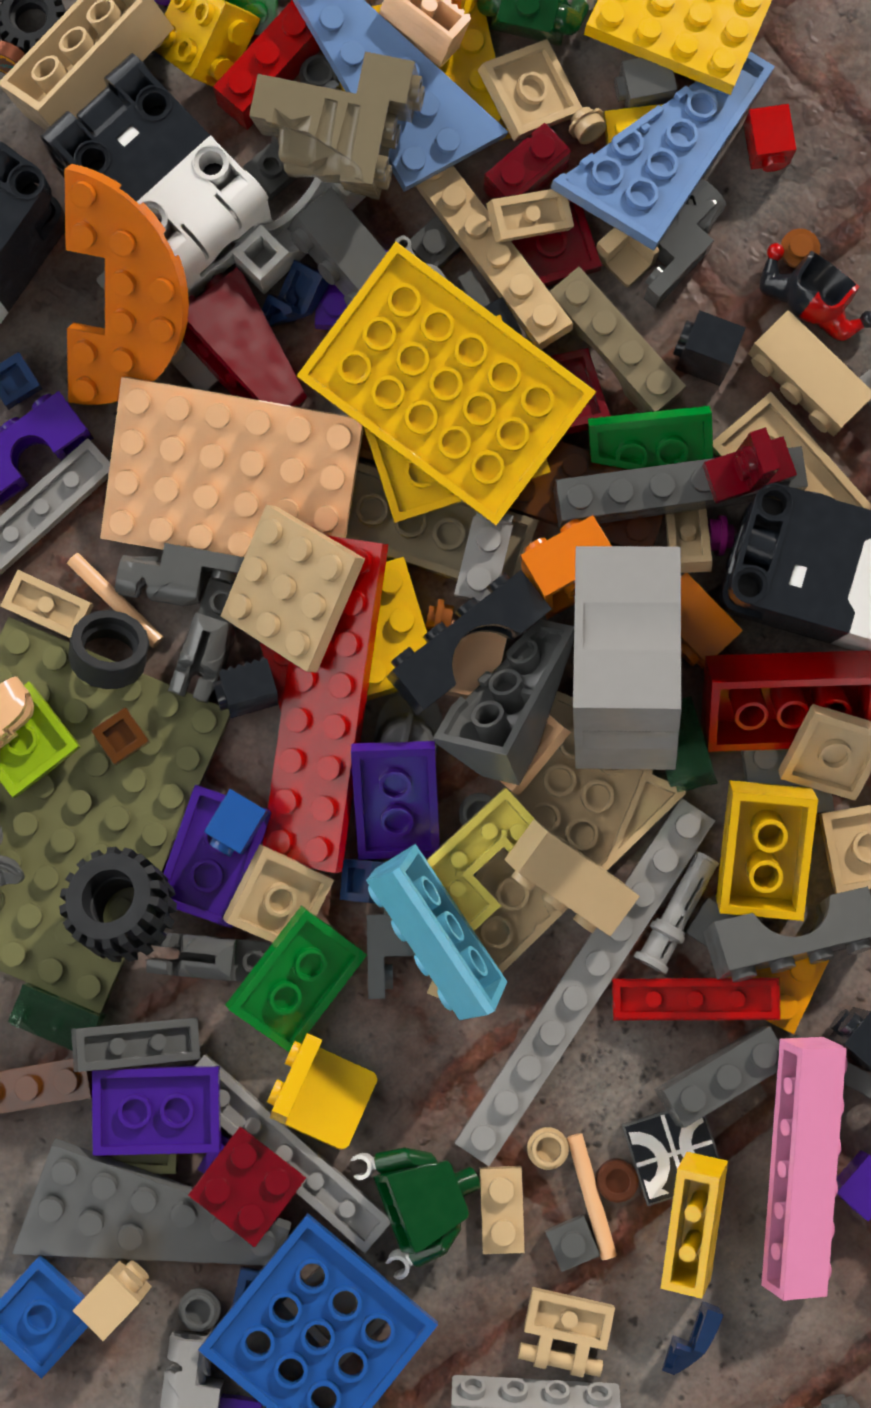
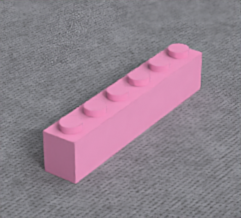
(804, 1167)

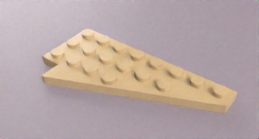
(589, 809)

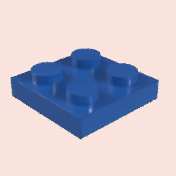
(39, 1316)

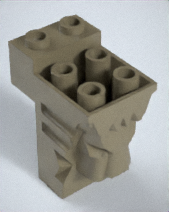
(341, 132)

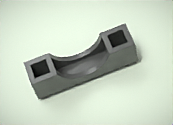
(745, 945)

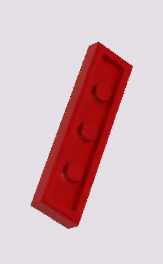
(696, 999)

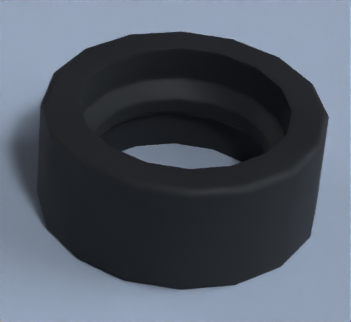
(112, 625)

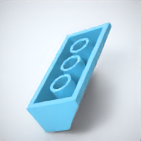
(437, 934)

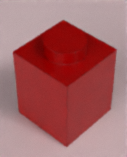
(769, 137)

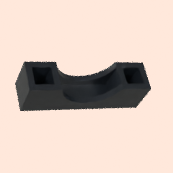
(507, 611)

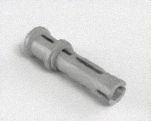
(669, 929)

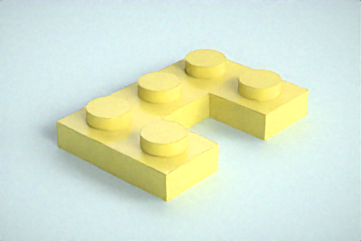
(472, 846)

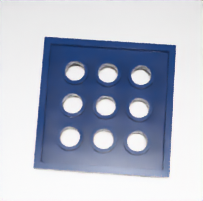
(282, 1278)

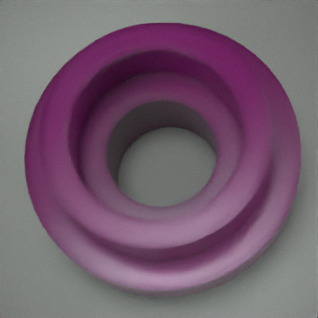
(720, 534)

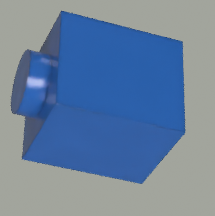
(235, 824)

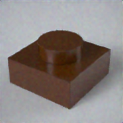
(120, 736)

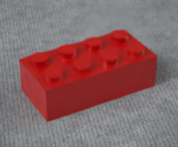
(765, 697)

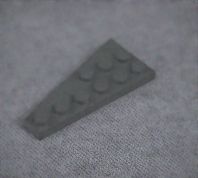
(124, 1212)

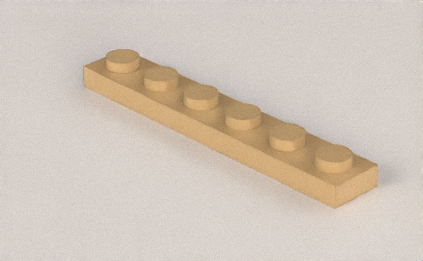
(497, 262)

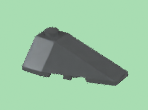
(506, 715)

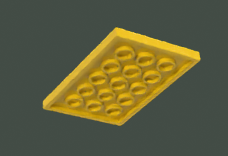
(446, 383)

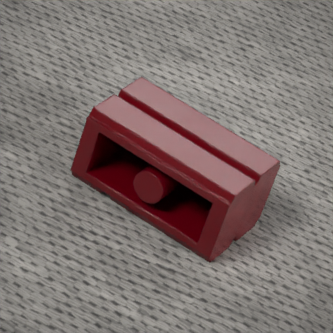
(528, 165)

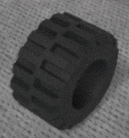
(97, 883)

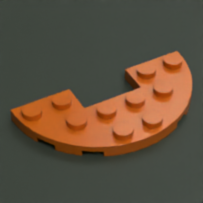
(142, 289)

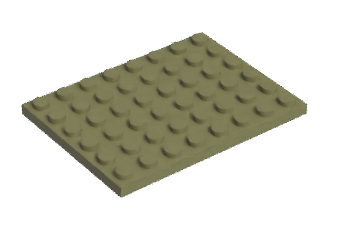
(91, 807)

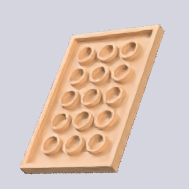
(207, 463)

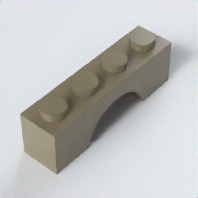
(639, 369)

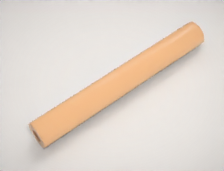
(110, 596)
(591, 1196)

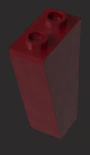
(238, 344)

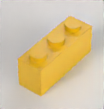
(694, 1224)

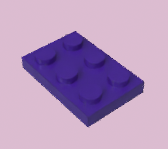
(395, 798)
(197, 871)
(156, 1110)

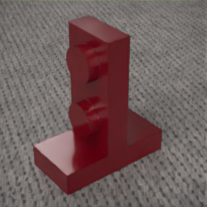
(750, 467)

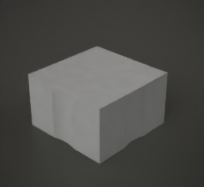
(627, 657)

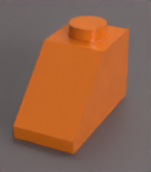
(704, 624)

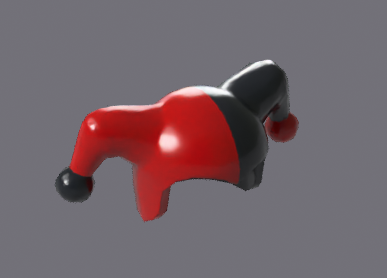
(814, 292)

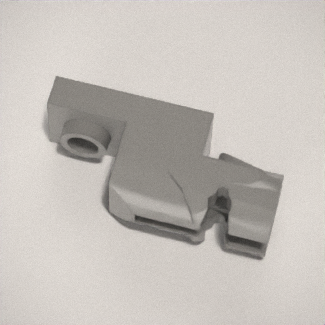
(186, 1382)

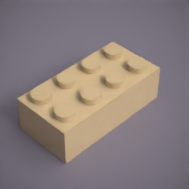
(78, 52)

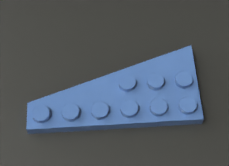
(450, 120)
(661, 158)

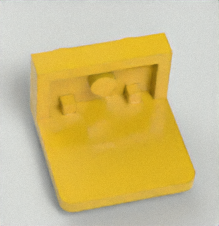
(206, 37)
(321, 1094)

